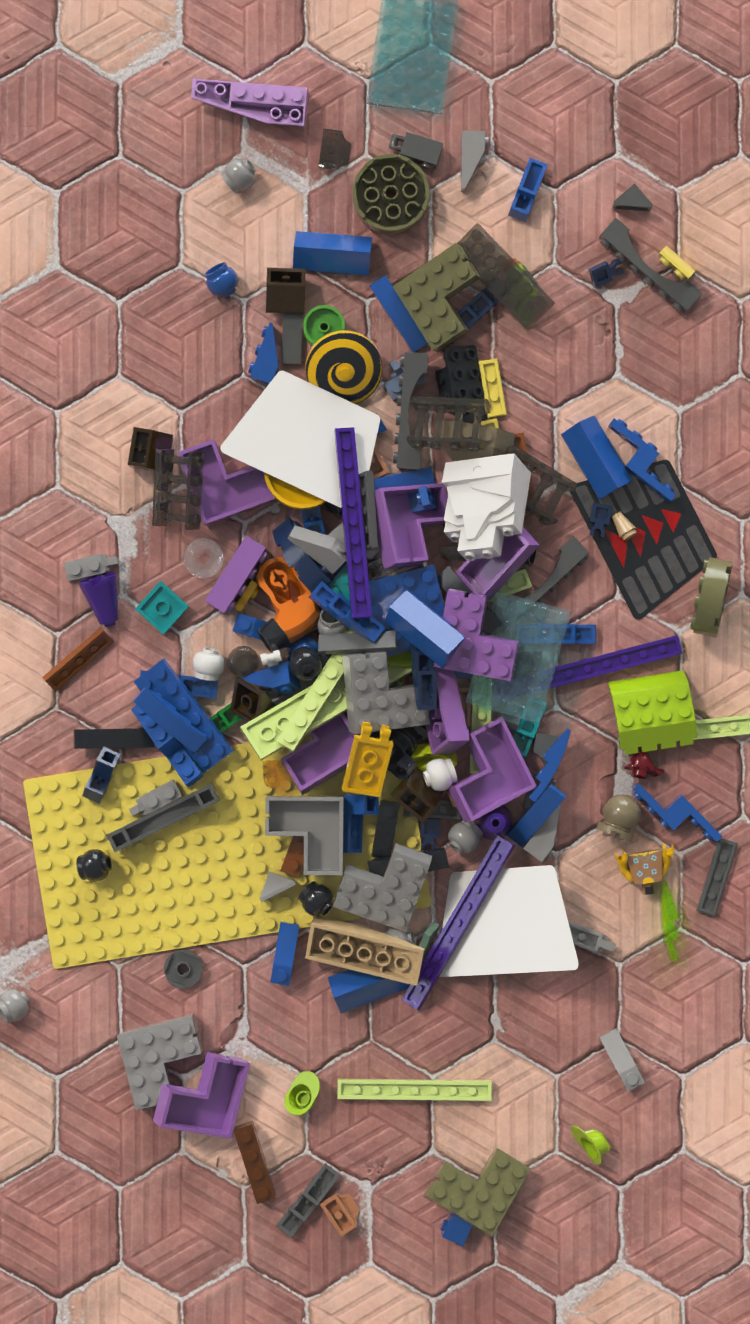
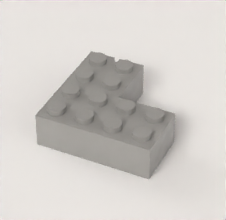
(371, 697)
(318, 821)
(386, 898)
(148, 1051)

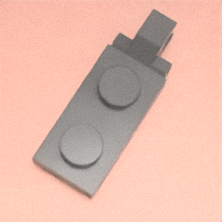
(89, 566)
(157, 798)
(589, 938)

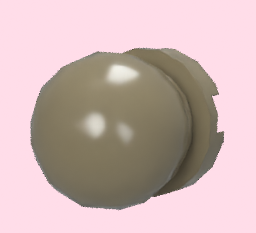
(620, 815)

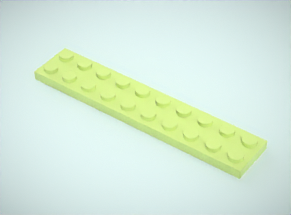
(266, 728)

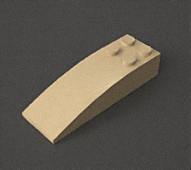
(363, 950)

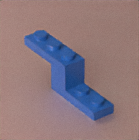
(642, 459)
(170, 748)
(354, 808)
(676, 813)

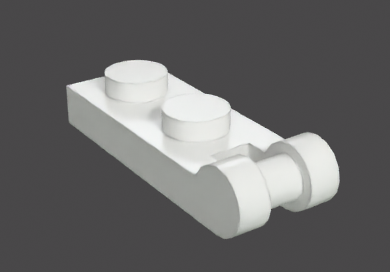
(272, 659)

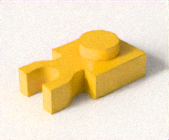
(250, 592)

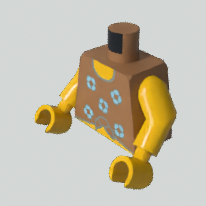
(645, 866)

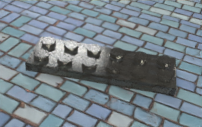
(505, 277)

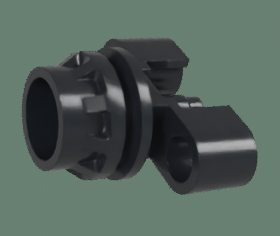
(404, 746)

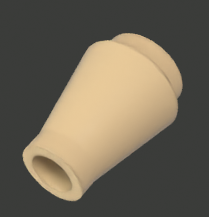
(624, 527)

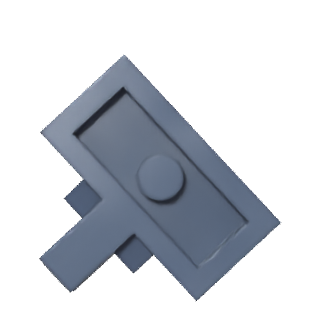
(392, 385)

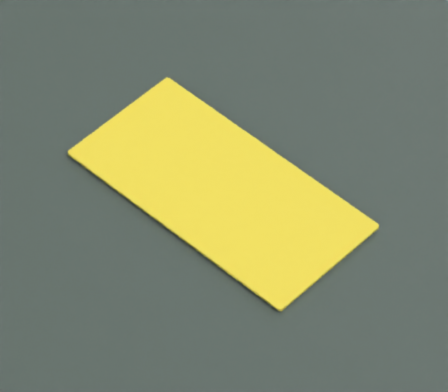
(187, 880)

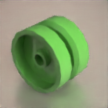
(321, 316)

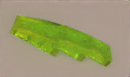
(667, 914)

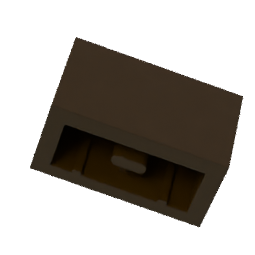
(285, 290)
(144, 447)
(416, 796)

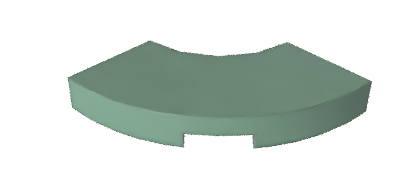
(428, 938)

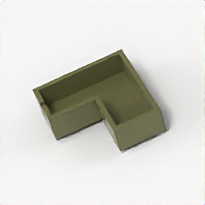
(428, 295)
(480, 1201)

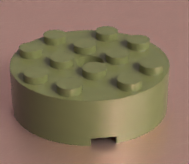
(388, 214)
(712, 597)

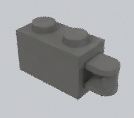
(418, 149)

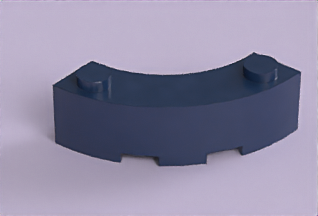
(307, 568)

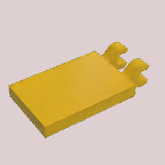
(368, 762)

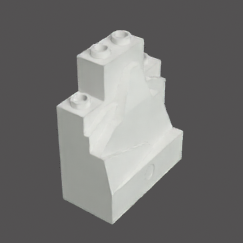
(485, 503)

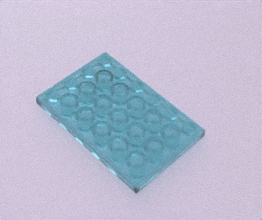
(412, 54)
(540, 638)

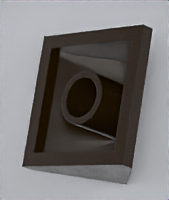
(249, 701)

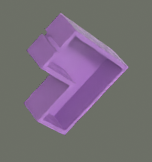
(227, 494)
(400, 529)
(489, 575)
(478, 652)
(322, 756)
(501, 773)
(212, 1106)

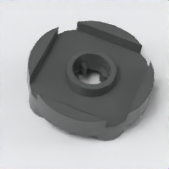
(182, 957)

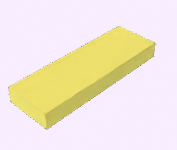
(492, 387)

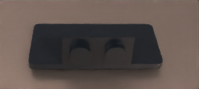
(461, 376)

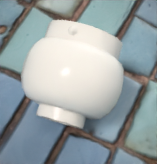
(208, 664)
(440, 774)

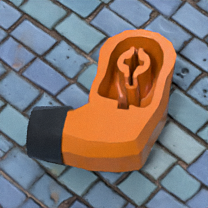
(291, 602)

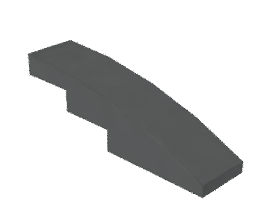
(307, 1200)

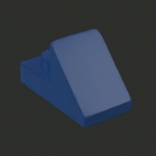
(423, 500)

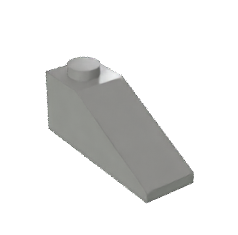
(472, 150)
(321, 547)
(542, 841)
(622, 1059)

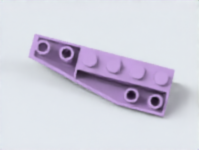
(256, 101)

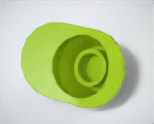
(302, 1093)
(592, 1142)

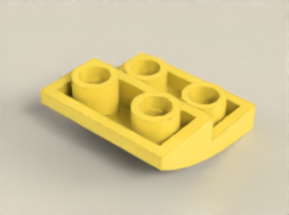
(681, 268)

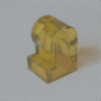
(270, 773)

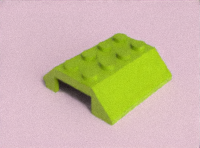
(653, 712)

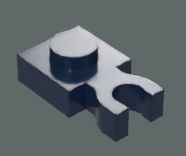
(603, 272)
(600, 516)
(430, 829)

